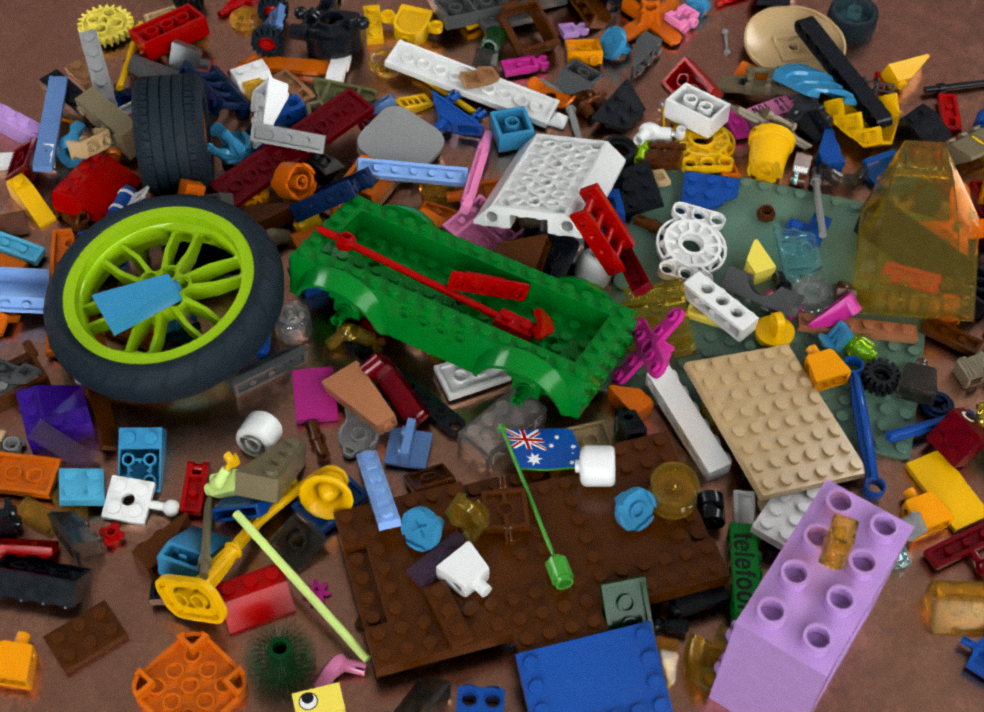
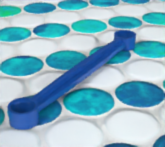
(864, 431)

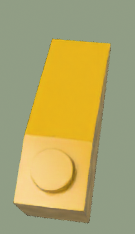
(902, 71)
(30, 200)

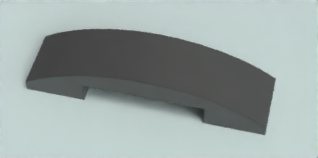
(16, 374)

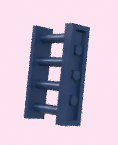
(220, 91)

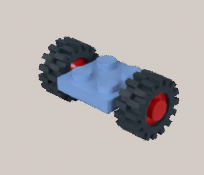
(268, 37)

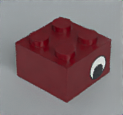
(958, 437)

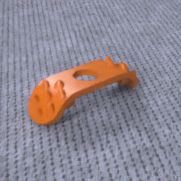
(535, 84)

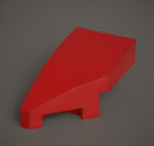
(545, 324)

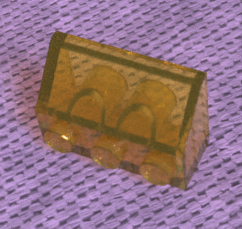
(955, 607)

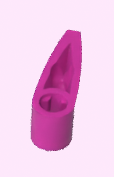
(839, 310)

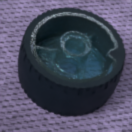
(855, 19)

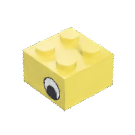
(320, 699)

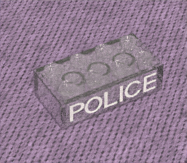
(481, 436)

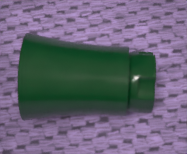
(494, 35)

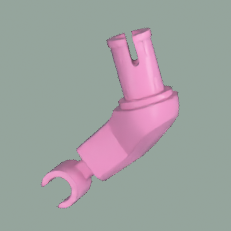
(335, 667)

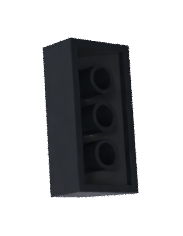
(43, 581)

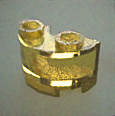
(469, 516)

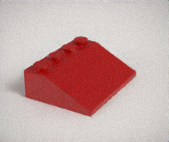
(93, 186)

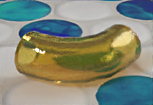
(696, 662)

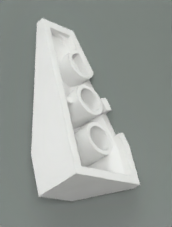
(268, 102)

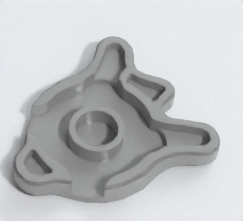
(356, 436)

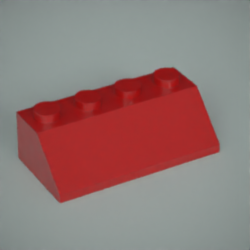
(156, 35)

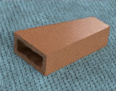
(360, 396)

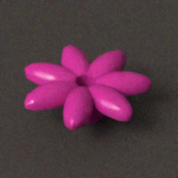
(319, 590)

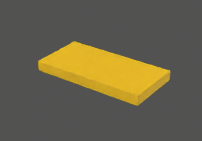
(938, 476)

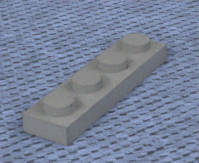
(288, 137)

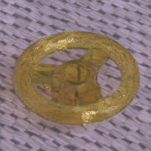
(244, 16)
(379, 68)

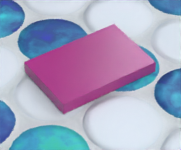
(310, 396)

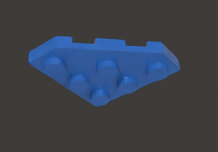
(708, 190)

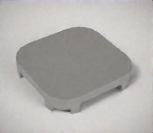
(400, 136)

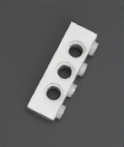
(720, 306)

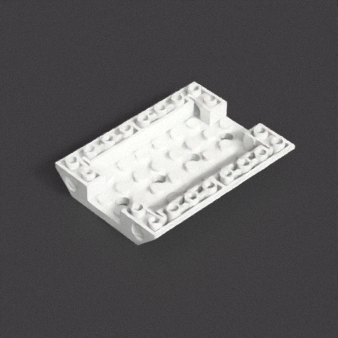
(547, 181)

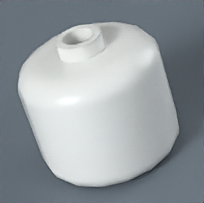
(591, 269)
(258, 433)
(596, 466)

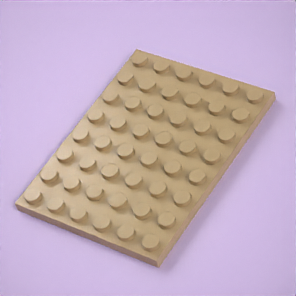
(774, 421)

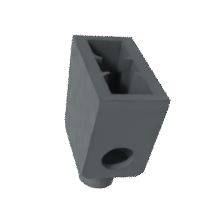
(183, 51)

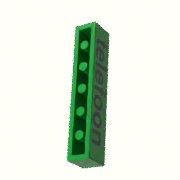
(742, 566)

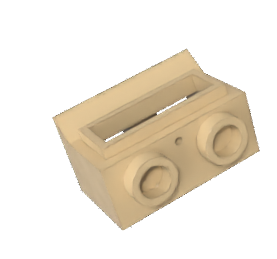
(90, 145)

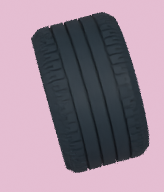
(171, 131)

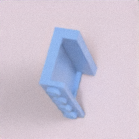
(23, 289)

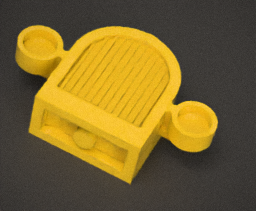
(412, 23)

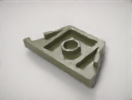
(328, 89)

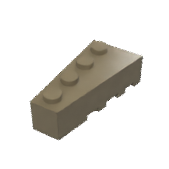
(107, 115)
(271, 472)

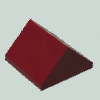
(23, 160)

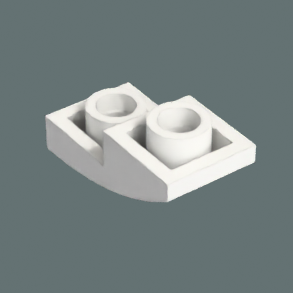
(338, 69)

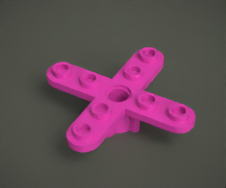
(651, 348)

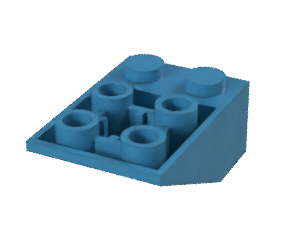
(142, 454)
(182, 552)

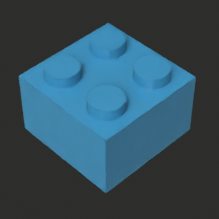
(511, 128)

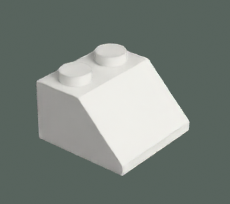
(249, 71)

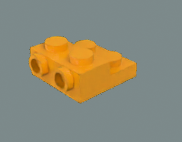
(585, 50)

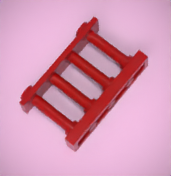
(610, 222)

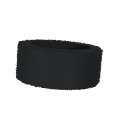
(625, 143)

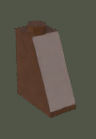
(529, 251)

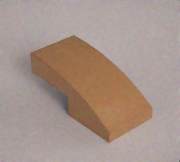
(482, 77)

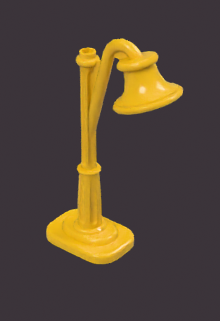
(198, 599)

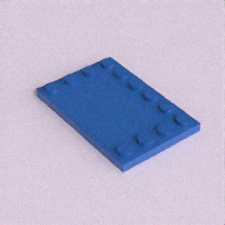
(596, 674)

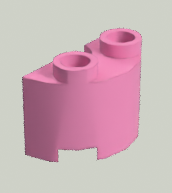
(683, 18)

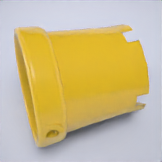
(769, 151)

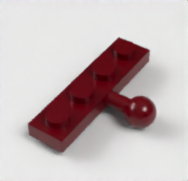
(957, 548)

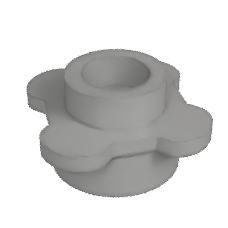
(12, 441)

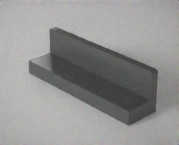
(267, 369)

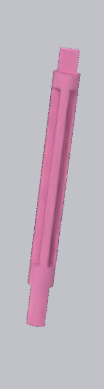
(475, 173)

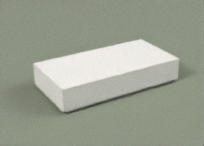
(744, 507)

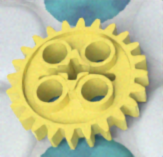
(110, 22)

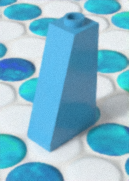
(137, 301)

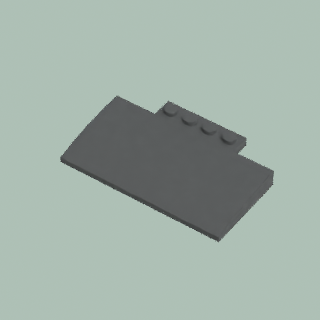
(481, 12)

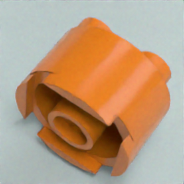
(294, 180)

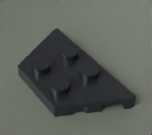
(620, 109)

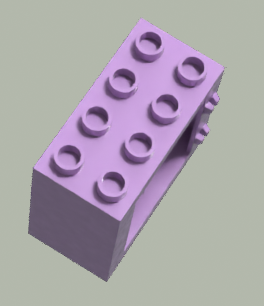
(805, 613)

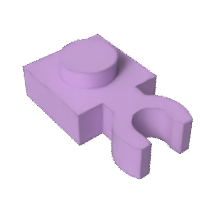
(570, 30)

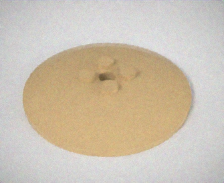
(773, 32)

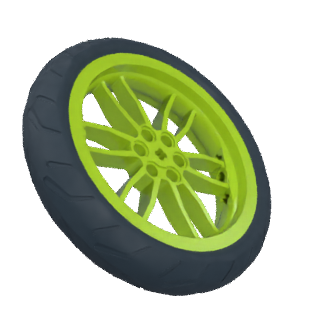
(208, 358)

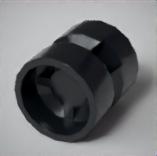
(711, 508)

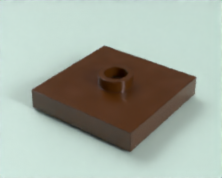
(429, 478)

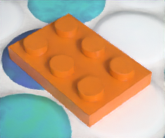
(28, 474)

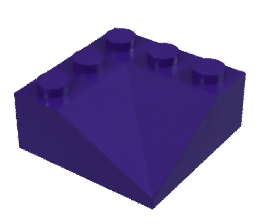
(58, 406)

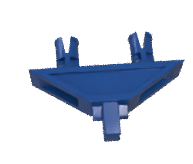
(454, 119)

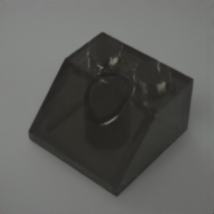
(75, 535)

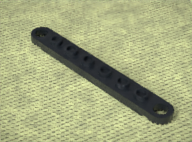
(439, 412)

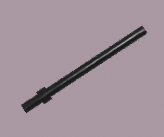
(942, 87)

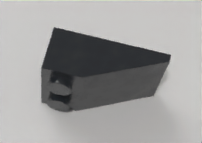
(922, 125)

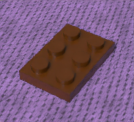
(85, 637)

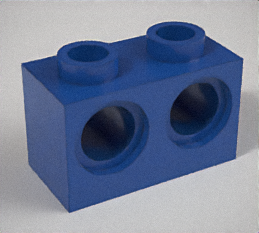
(292, 112)
(481, 697)

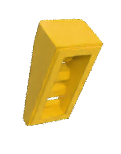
(406, 102)

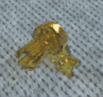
(354, 333)

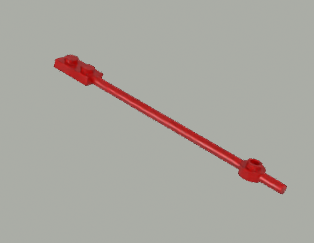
(504, 319)

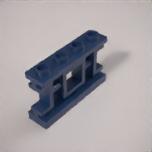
(332, 194)

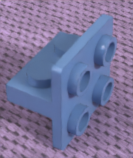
(408, 447)

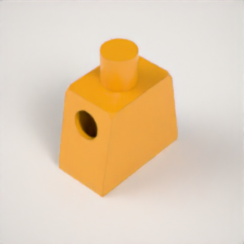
(825, 368)
(933, 512)
(17, 662)

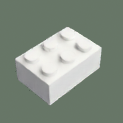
(697, 110)

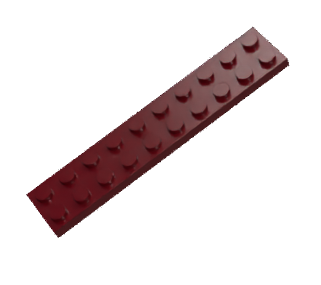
(257, 170)

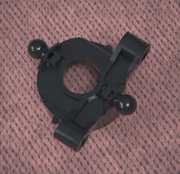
(328, 30)

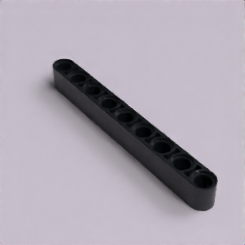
(843, 72)

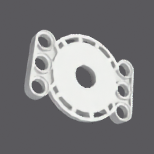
(685, 228)

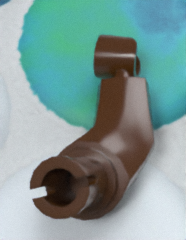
(78, 223)

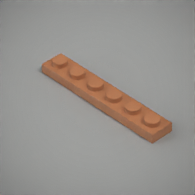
(873, 329)

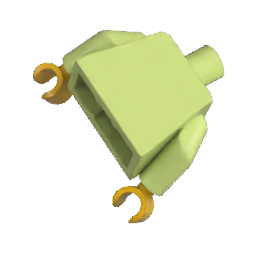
(223, 483)

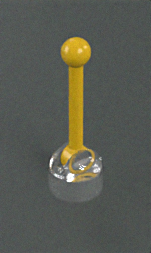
(660, 103)

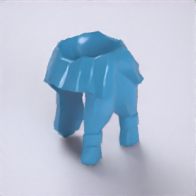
(234, 144)
(62, 151)

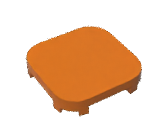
(190, 678)

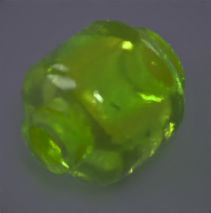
(862, 347)

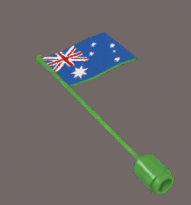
(544, 451)

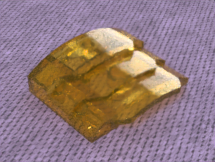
(655, 307)

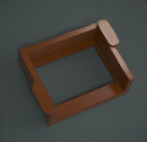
(540, 20)
(10, 399)

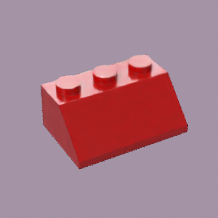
(689, 72)
(256, 598)

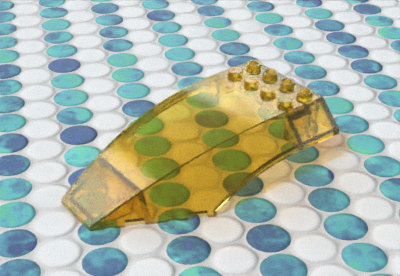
(918, 239)

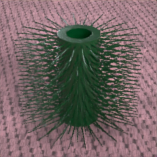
(280, 659)

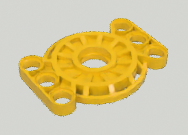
(711, 153)

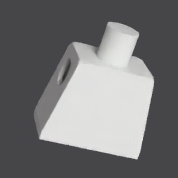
(465, 571)

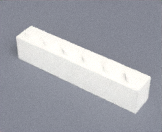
(689, 424)

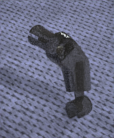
(840, 180)

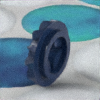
(941, 399)

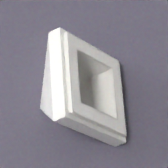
(558, 120)

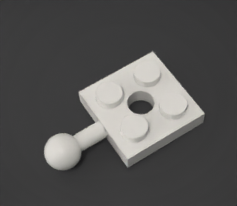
(138, 511)

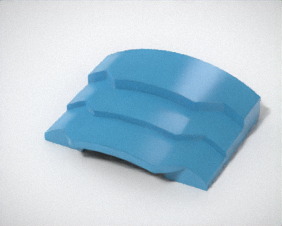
(811, 82)

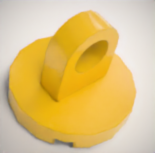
(774, 330)

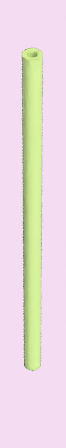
(301, 586)

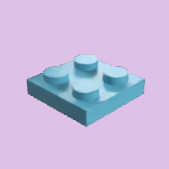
(81, 487)

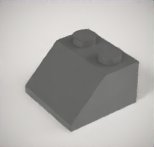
(577, 77)

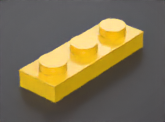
(374, 32)

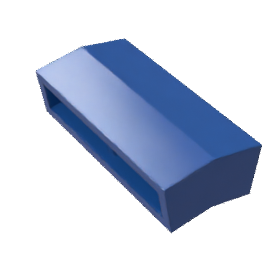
(249, 508)

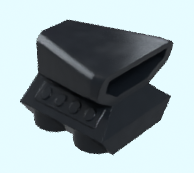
(809, 117)

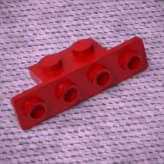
(488, 285)

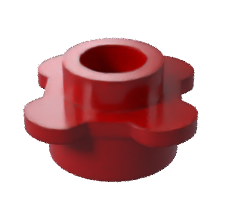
(114, 538)

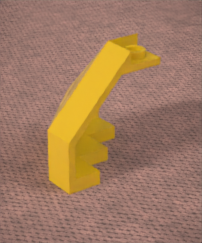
(854, 126)

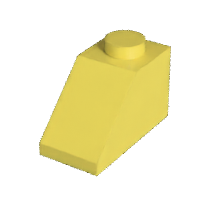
(759, 264)

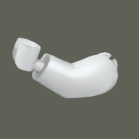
(653, 132)

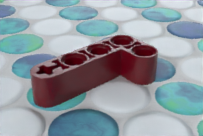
(395, 386)

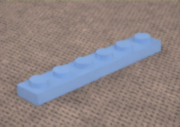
(415, 172)
(378, 490)

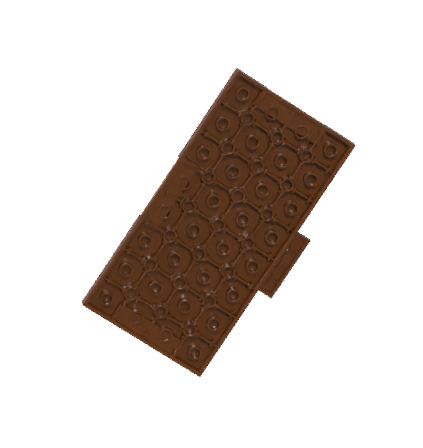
(523, 602)

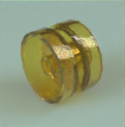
(674, 490)

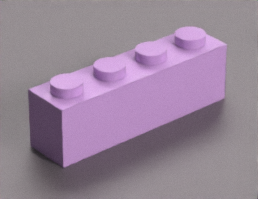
(17, 125)

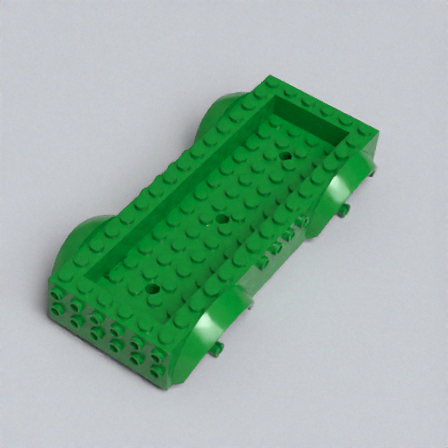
(565, 366)

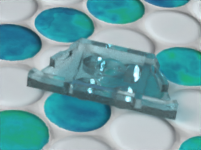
(797, 252)

